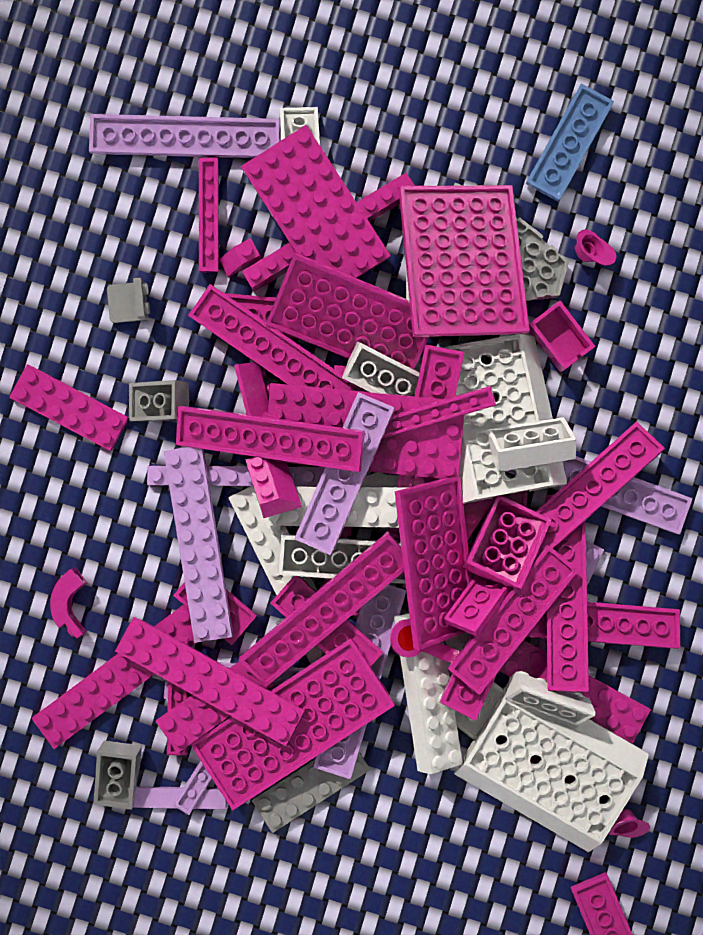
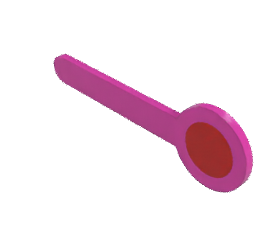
(402, 644)

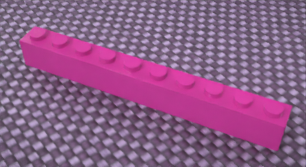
(278, 262)

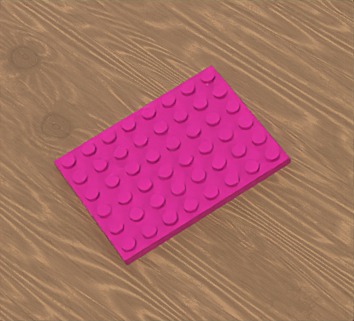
(463, 260)

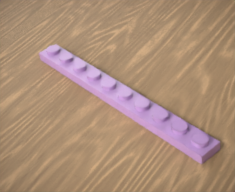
(238, 475)

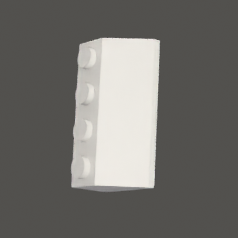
(379, 373)
(532, 444)
(534, 694)

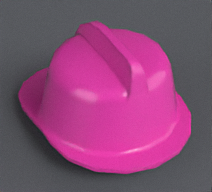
(594, 249)
(628, 825)

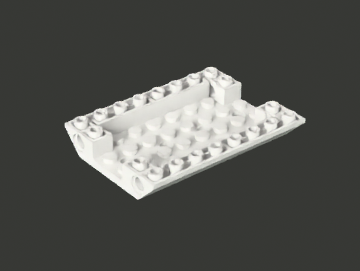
(523, 398)
(587, 751)

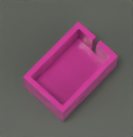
(560, 336)

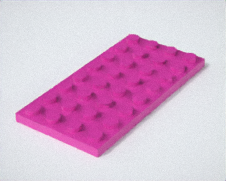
(314, 205)
(342, 310)
(433, 556)

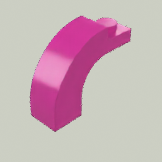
(62, 602)

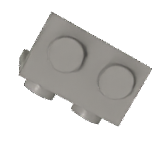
(128, 301)

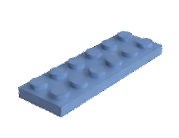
(569, 142)

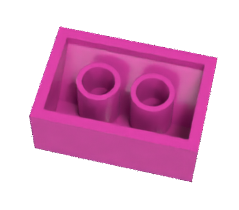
(253, 388)
(273, 486)

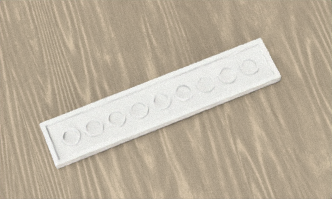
(266, 544)

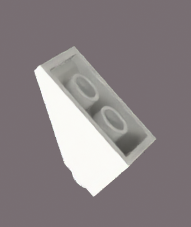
(294, 118)

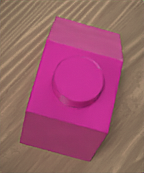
(240, 257)

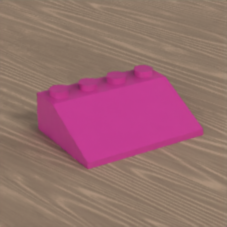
(507, 543)

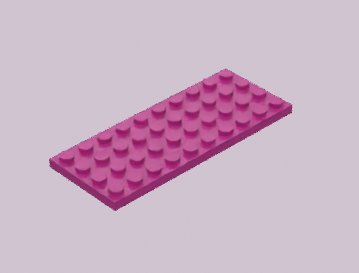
(422, 452)
(338, 698)

